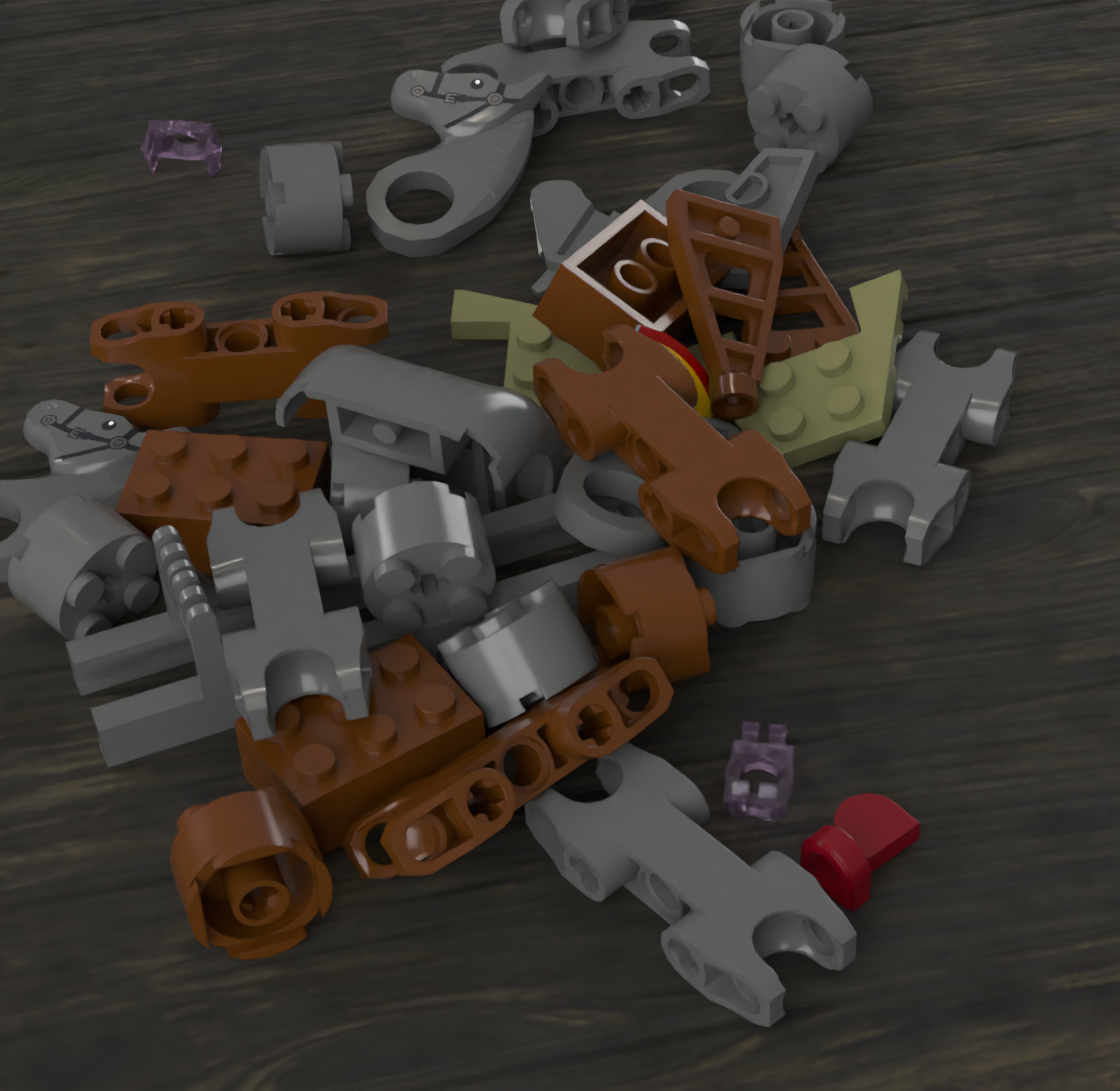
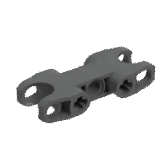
(579, 21)
(610, 75)
(912, 469)
(294, 642)
(717, 905)

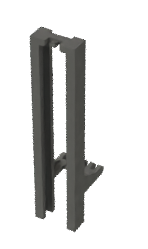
(195, 625)

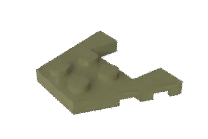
(496, 318)
(836, 390)

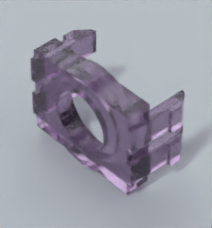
(161, 144)
(753, 755)

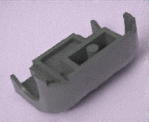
(449, 426)

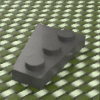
(775, 185)

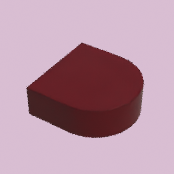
(877, 826)
(838, 866)

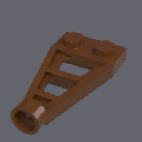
(739, 238)
(816, 297)

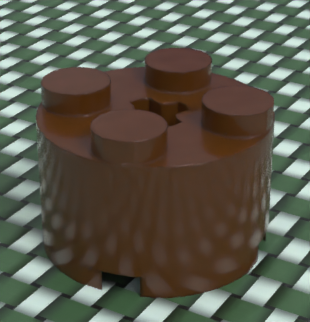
(648, 610)
(249, 873)

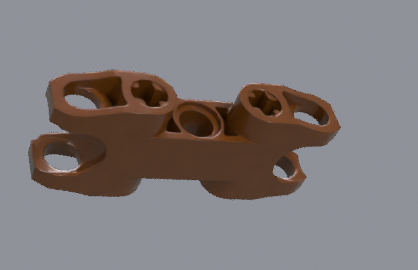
(201, 364)
(689, 469)
(472, 795)

